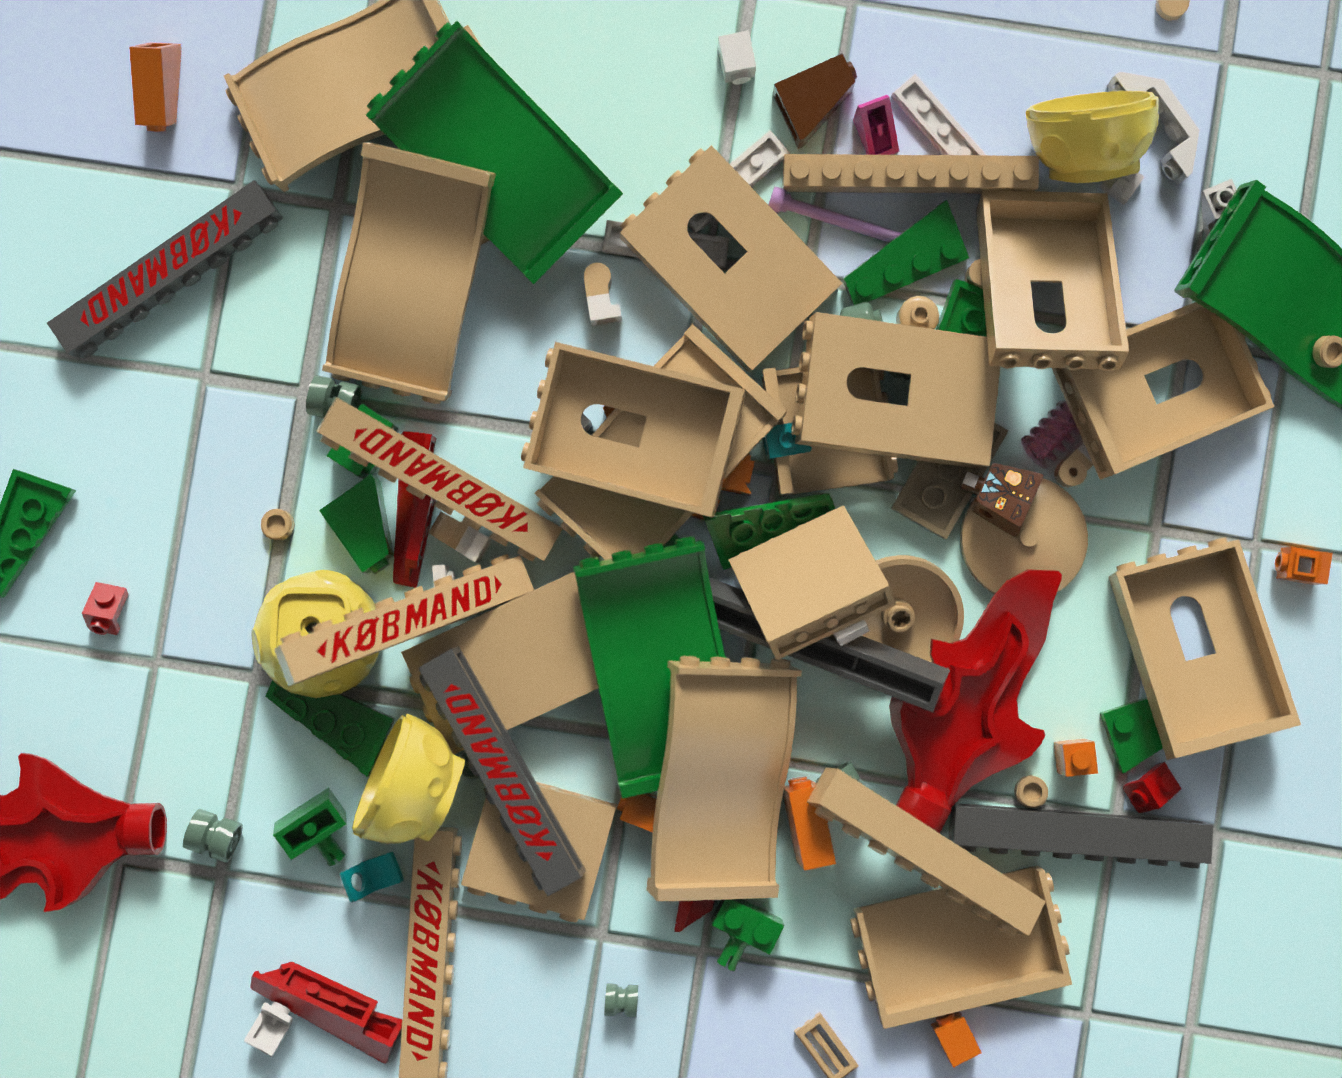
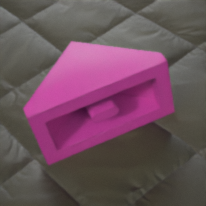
(877, 127)

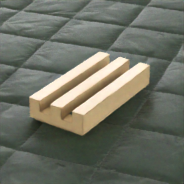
(810, 1026)

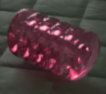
(1050, 435)

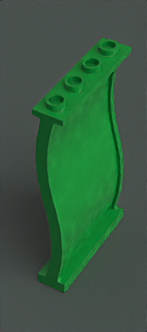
(475, 115)
(1272, 282)
(636, 620)

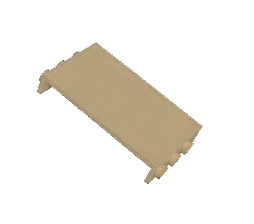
(523, 653)
(941, 958)

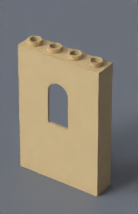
(1052, 241)
(763, 292)
(948, 398)
(1118, 409)
(681, 445)
(1216, 696)

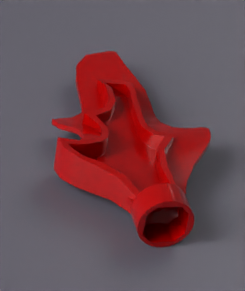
(977, 716)
(68, 833)

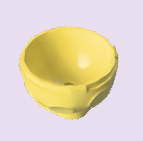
(1093, 134)
(290, 609)
(408, 785)

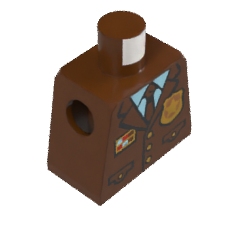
(1003, 495)

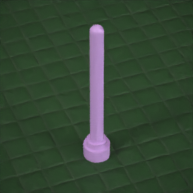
(782, 202)

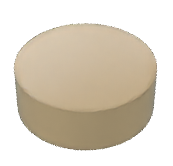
(1171, 9)
(1328, 351)
(277, 524)
(1031, 791)

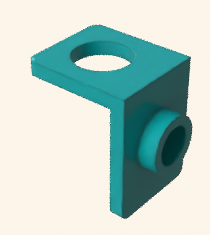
(781, 443)
(374, 874)

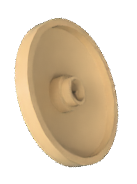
(1049, 539)
(924, 610)

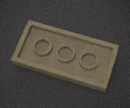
(934, 492)

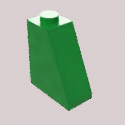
(362, 524)

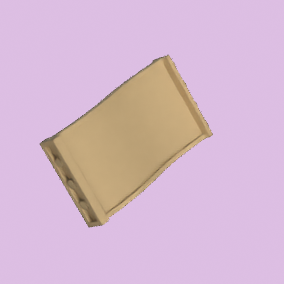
(315, 90)
(408, 272)
(622, 522)
(723, 779)

